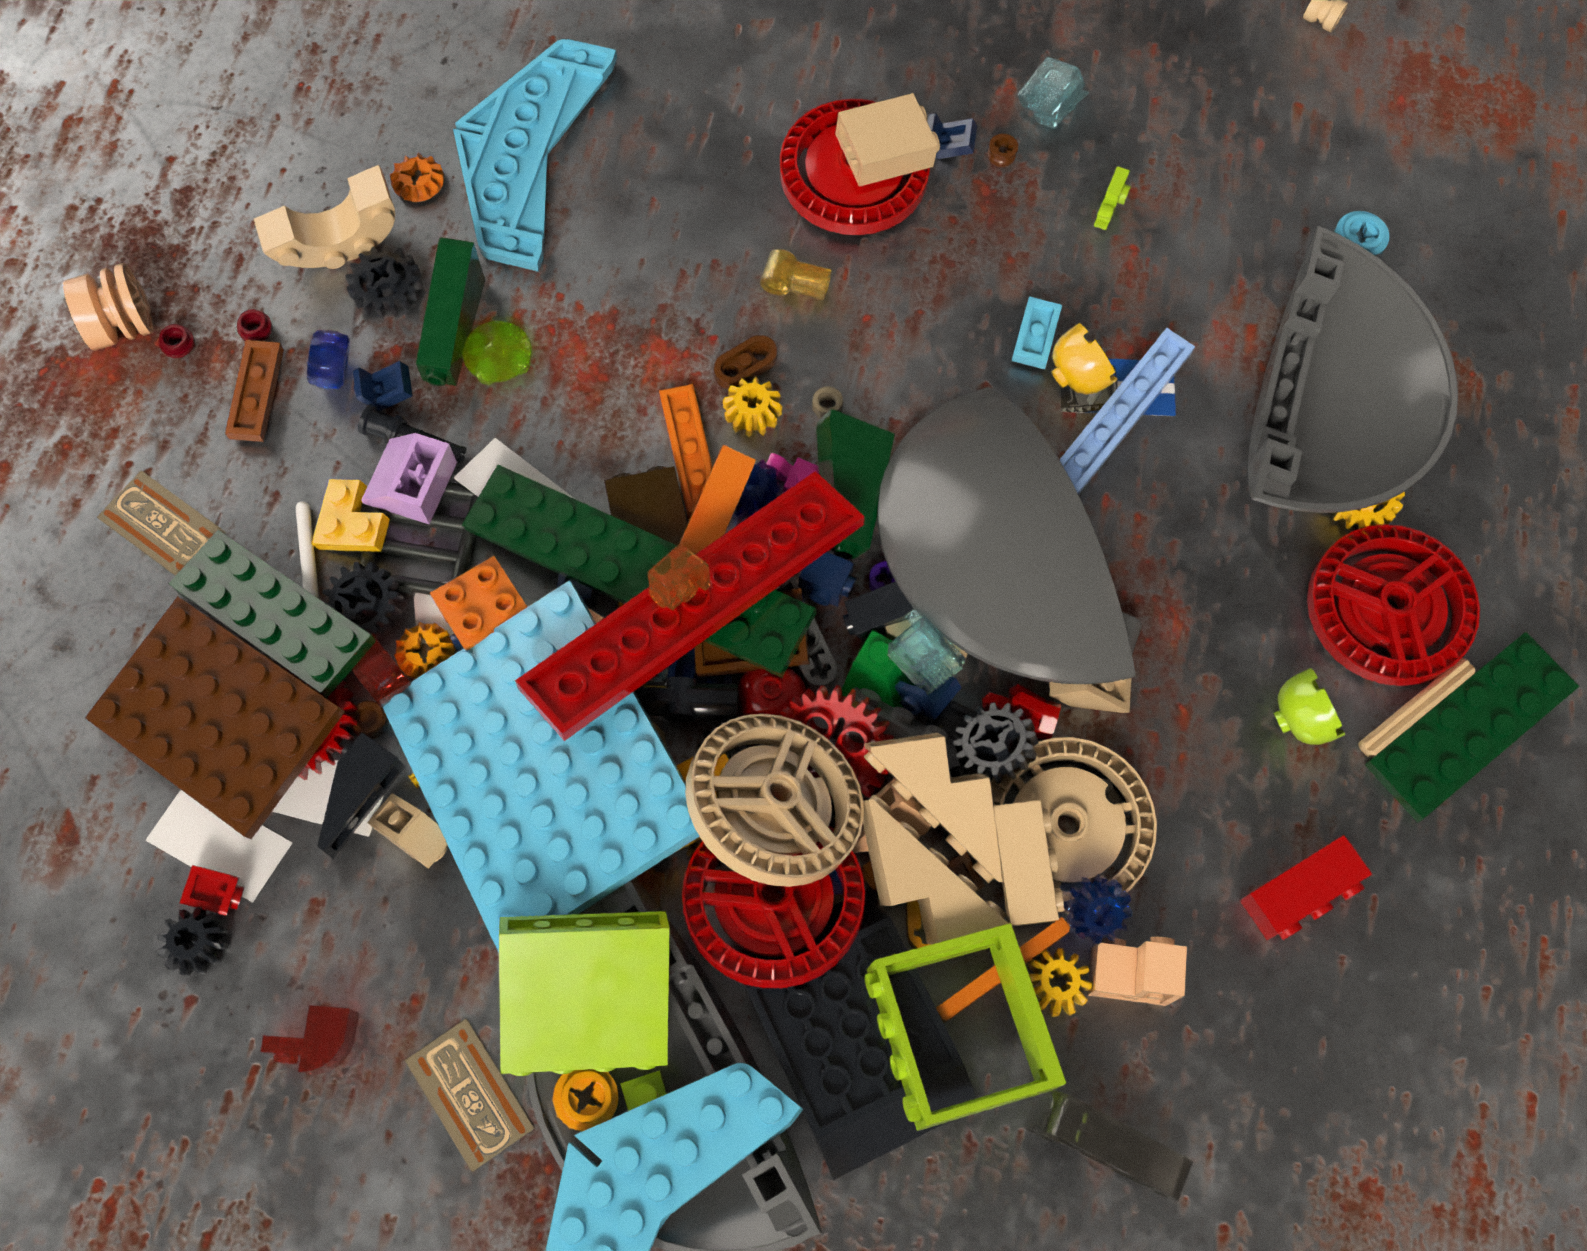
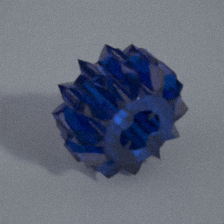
(328, 359)
(764, 489)
(1110, 918)

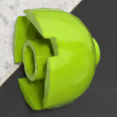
(1307, 710)

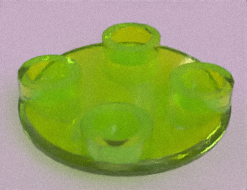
(497, 352)

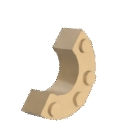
(334, 234)

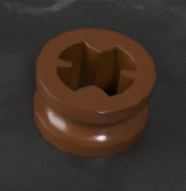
(998, 158)

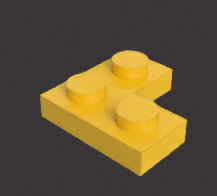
(342, 523)

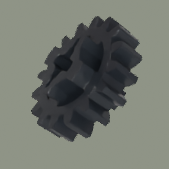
(384, 281)
(362, 586)
(996, 742)

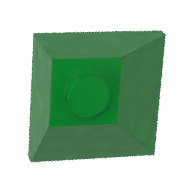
(876, 671)

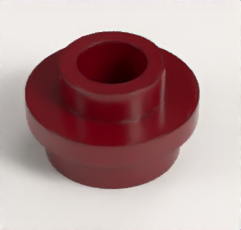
(253, 318)
(170, 335)

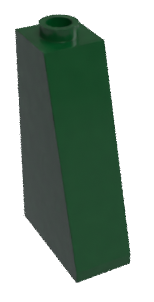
(449, 311)
(854, 463)

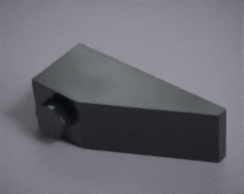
(357, 786)

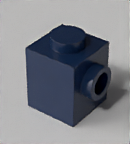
(828, 579)

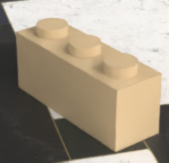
(1027, 863)

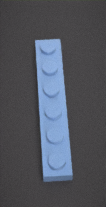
(1125, 408)

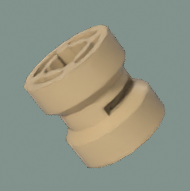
(1327, 12)

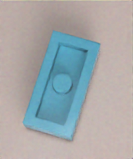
(1036, 333)

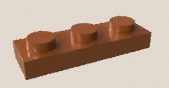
(254, 391)

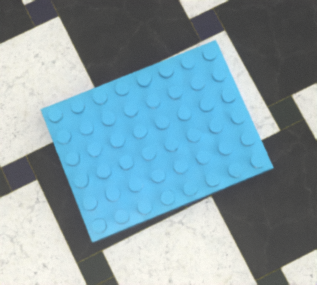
(522, 810)

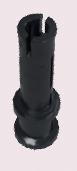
(390, 427)

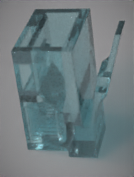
(1053, 91)
(925, 654)

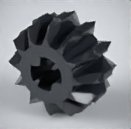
(179, 935)

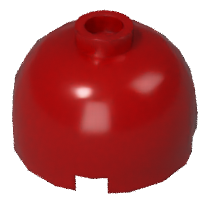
(768, 693)

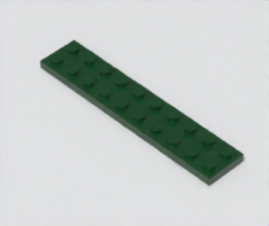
(616, 559)

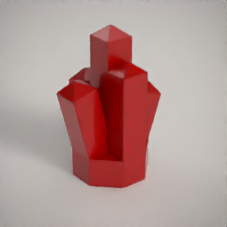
(1041, 711)

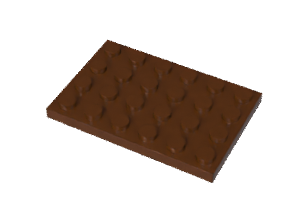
(215, 717)

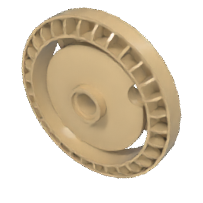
(1082, 797)
(754, 829)

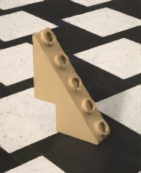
(957, 803)
(911, 872)

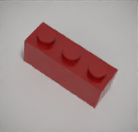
(1307, 889)

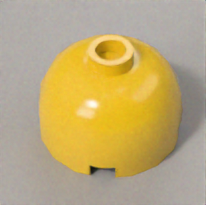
(1081, 363)

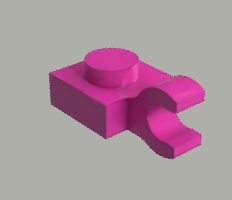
(788, 473)

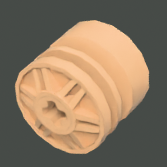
(115, 304)

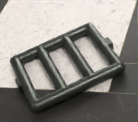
(459, 558)

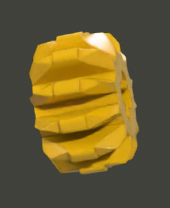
(752, 394)
(1060, 968)

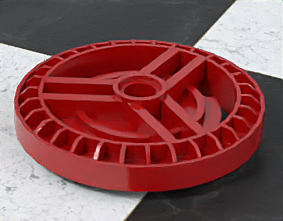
(830, 175)
(1372, 621)
(771, 926)

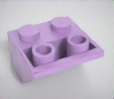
(411, 477)

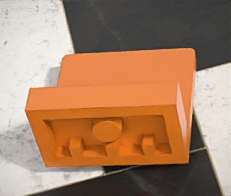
(478, 602)

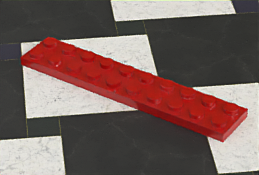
(645, 638)

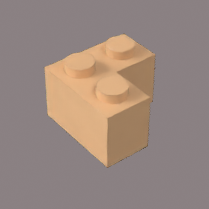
(1142, 974)

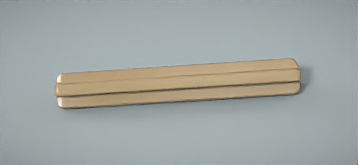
(1416, 708)

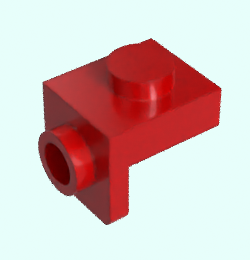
(211, 890)

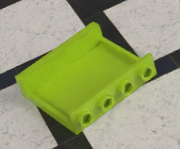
(583, 992)

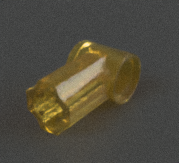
(787, 274)

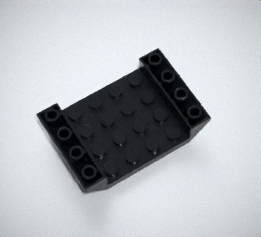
(841, 1062)

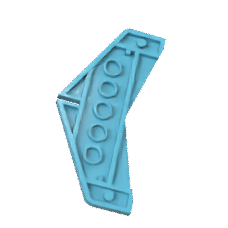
(508, 142)
(662, 1158)

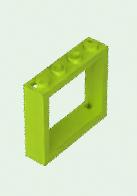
(1022, 1004)

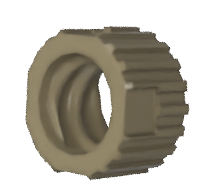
(826, 393)

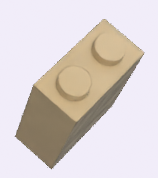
(887, 139)

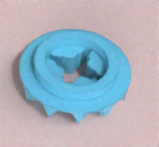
(1373, 230)

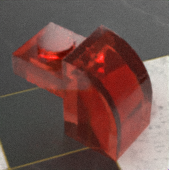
(380, 675)
(325, 1043)

